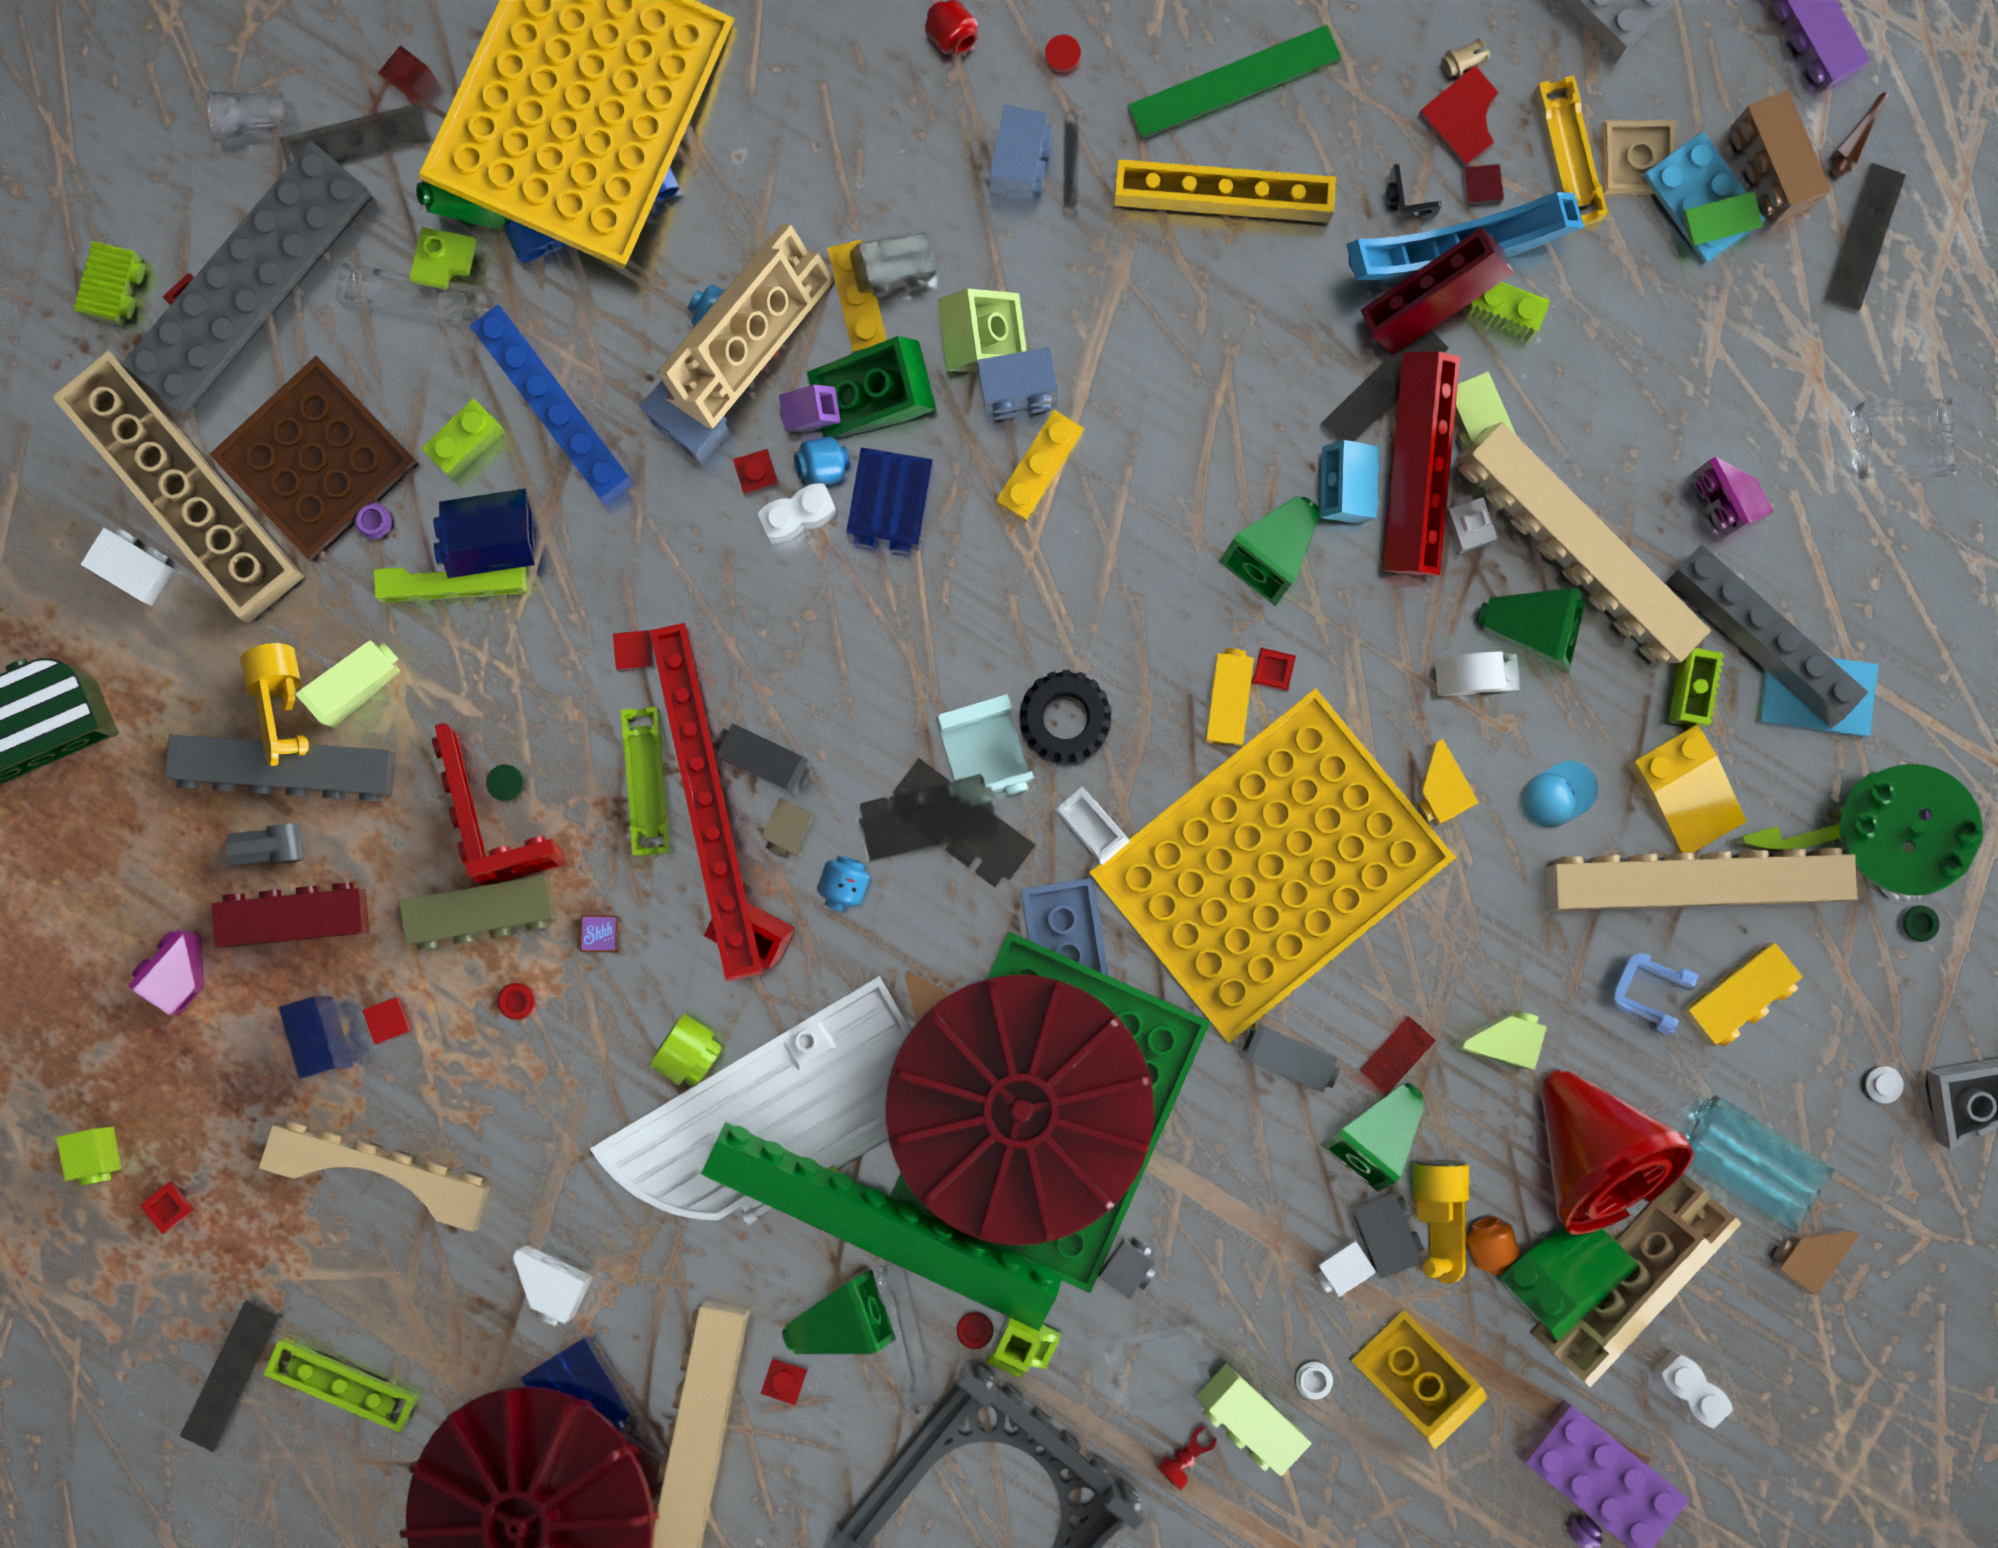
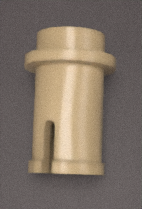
(1457, 61)

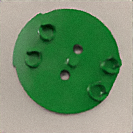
(1884, 816)

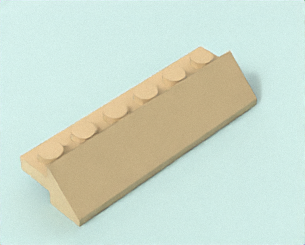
(745, 327)
(1670, 1246)

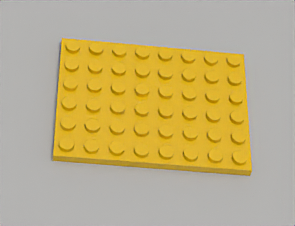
(577, 114)
(1272, 865)

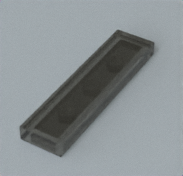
(362, 135)
(1864, 237)
(1375, 393)
(230, 1375)

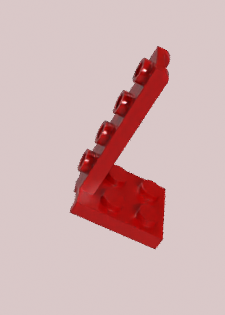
(502, 863)

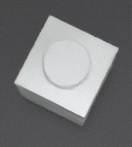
(1344, 1268)

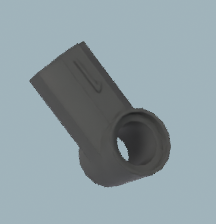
(275, 845)

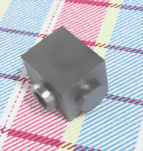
(1129, 1267)

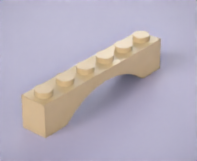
(447, 1197)

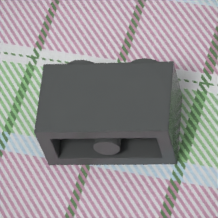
(1387, 1234)

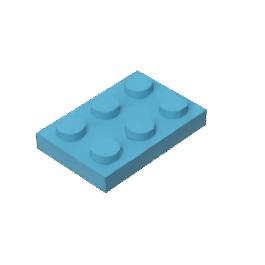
(1692, 178)

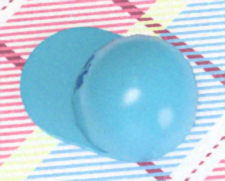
(1559, 794)

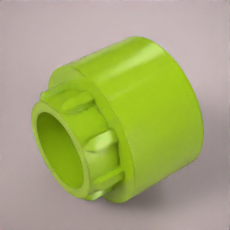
(686, 1052)

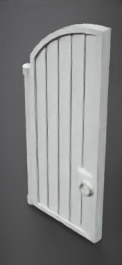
(807, 1089)

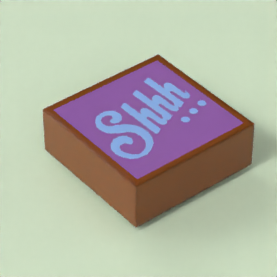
(599, 933)

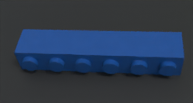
(551, 404)

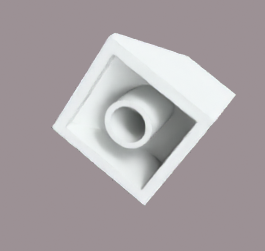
(551, 1285)

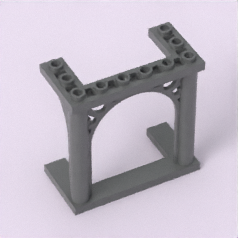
(1108, 1513)

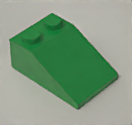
(877, 386)
(1567, 1277)

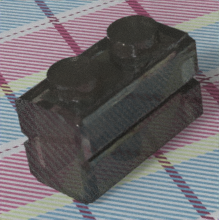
(893, 264)

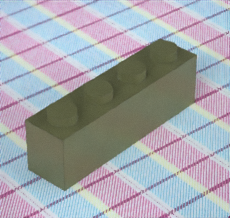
(476, 911)

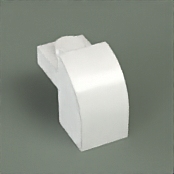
(1477, 673)

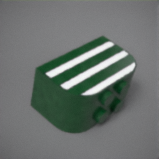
(48, 715)

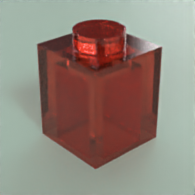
(406, 75)

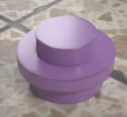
(373, 521)
(1585, 1532)

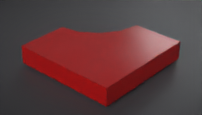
(1460, 115)

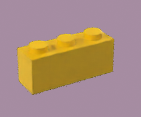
(1743, 995)

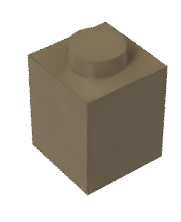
(787, 828)

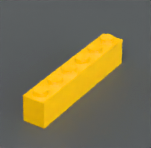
(1224, 191)

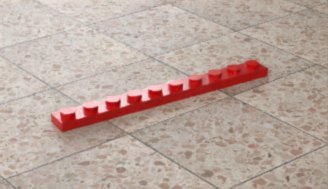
(705, 803)

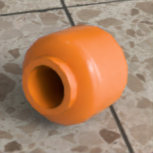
(1492, 1245)

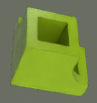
(441, 257)
(1023, 1347)

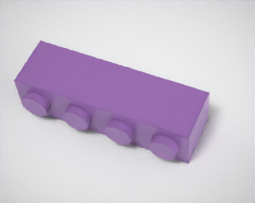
(1824, 38)

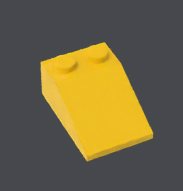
(1688, 790)
(1420, 1379)

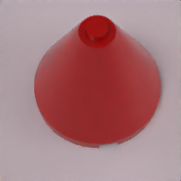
(1605, 1153)

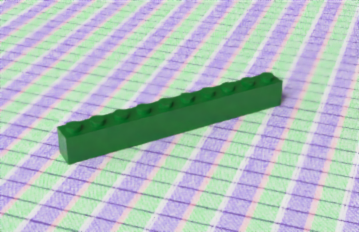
(882, 1225)

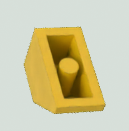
(1443, 787)

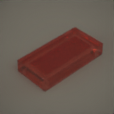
(1396, 1055)

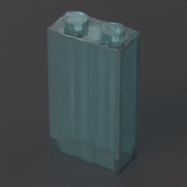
(1755, 1163)

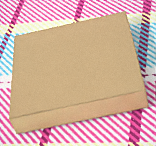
(1633, 149)

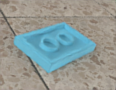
(1785, 709)

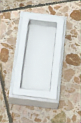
(1092, 825)

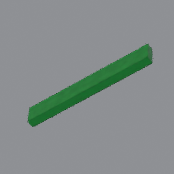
(1234, 82)

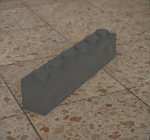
(1767, 636)
(243, 763)

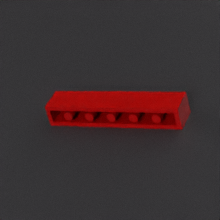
(1421, 463)

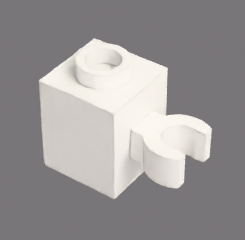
(1470, 524)

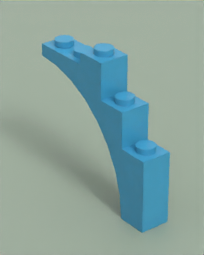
(1514, 230)

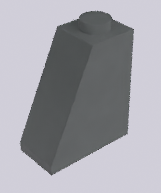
(763, 759)
(1290, 1058)

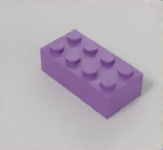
(1603, 1478)

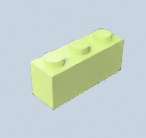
(1478, 408)
(1252, 1421)

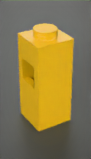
(1229, 698)

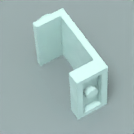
(985, 743)

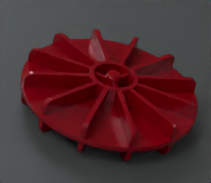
(1019, 1109)
(528, 1475)

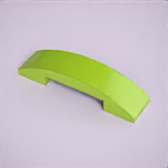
(1771, 839)

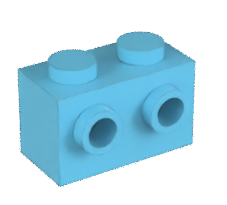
(1349, 481)

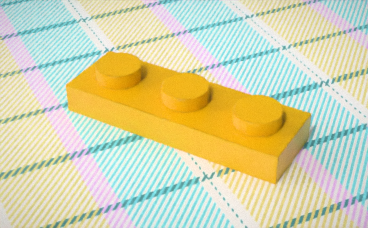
(859, 310)
(1040, 465)

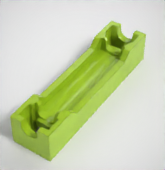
(402, 586)
(646, 781)
(341, 1385)

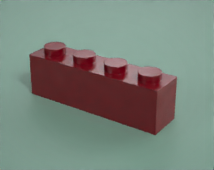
(1437, 291)
(290, 917)

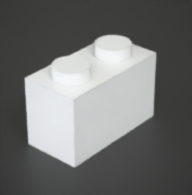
(128, 566)

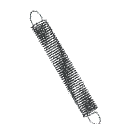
(1070, 135)

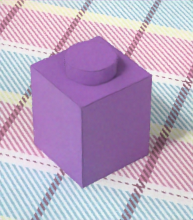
(809, 408)

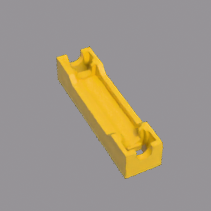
(1570, 146)

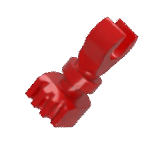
(1184, 1458)

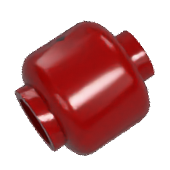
(951, 27)

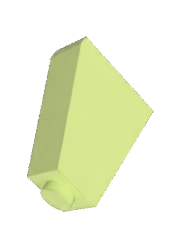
(349, 683)

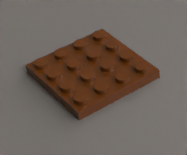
(312, 458)

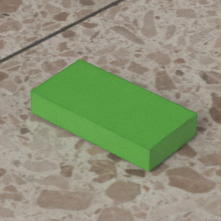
(1722, 219)

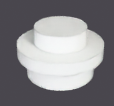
(1884, 1084)
(1314, 1380)

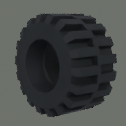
(1070, 685)

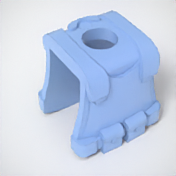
(1664, 1022)

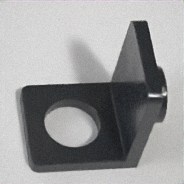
(1396, 196)

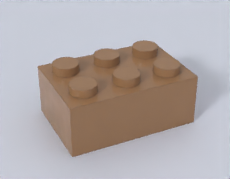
(1779, 157)

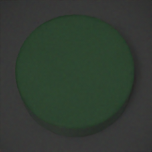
(505, 782)
(1919, 923)

